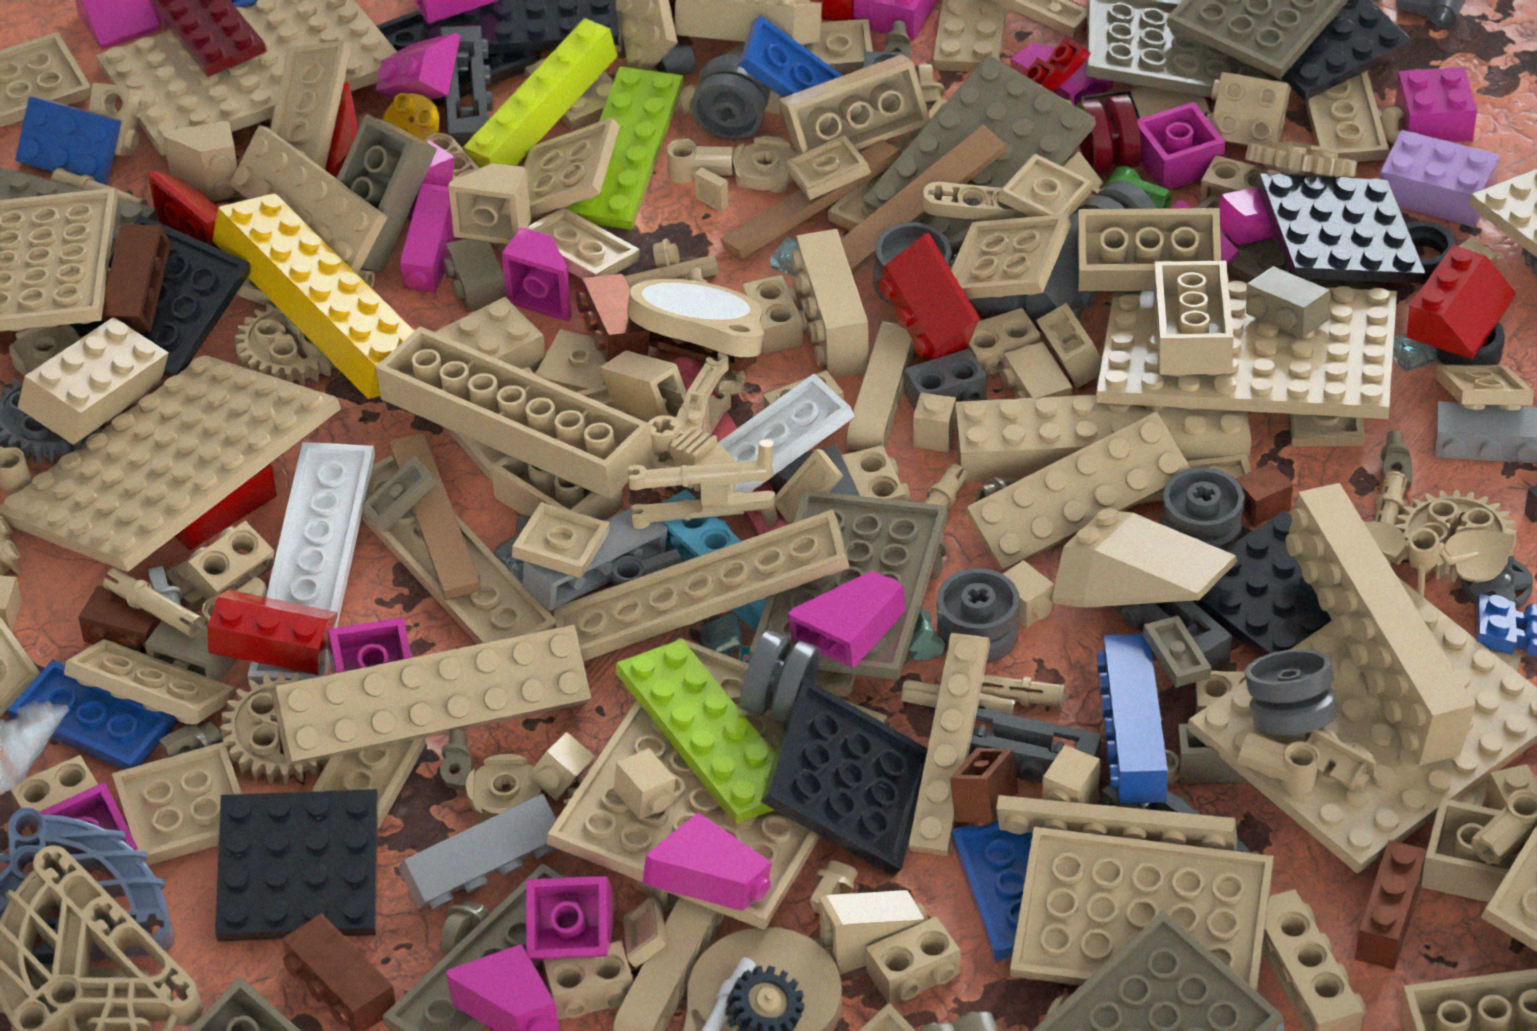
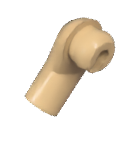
(1390, 121)

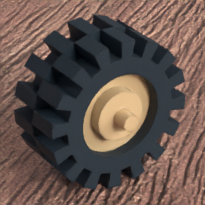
(764, 1001)

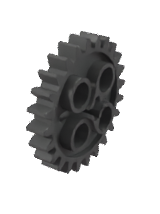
(26, 433)

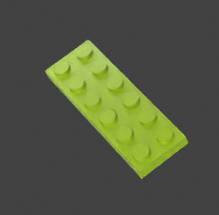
(643, 108)
(702, 726)

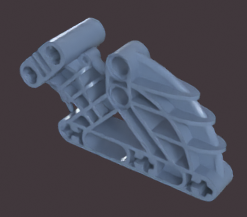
(93, 850)

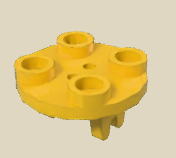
(414, 115)

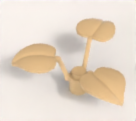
(1476, 553)

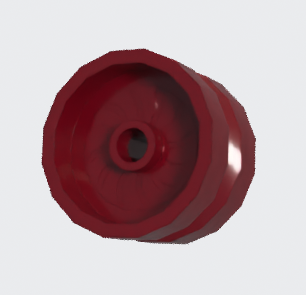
(1115, 135)

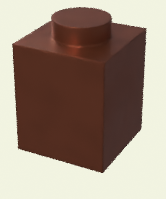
(1265, 493)

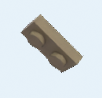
(399, 493)
(1177, 651)

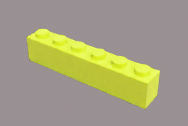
(544, 96)

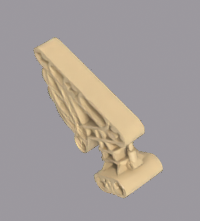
(83, 919)

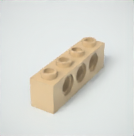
(1307, 969)

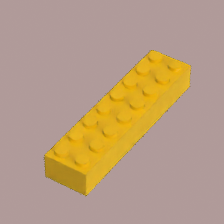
(312, 287)

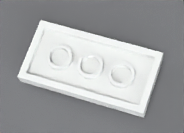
(792, 423)

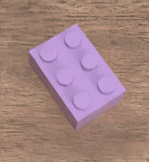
(1438, 176)

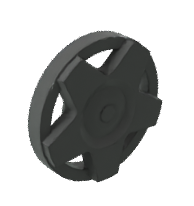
(1512, 578)

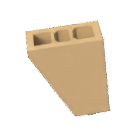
(644, 385)
(862, 919)

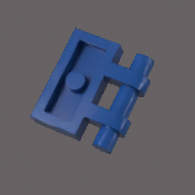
(1504, 628)

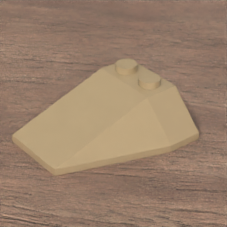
(1135, 561)

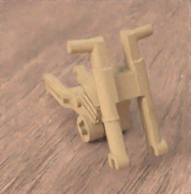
(692, 458)

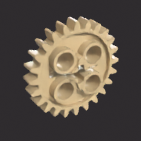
(1301, 159)
(269, 350)
(1443, 516)
(247, 729)

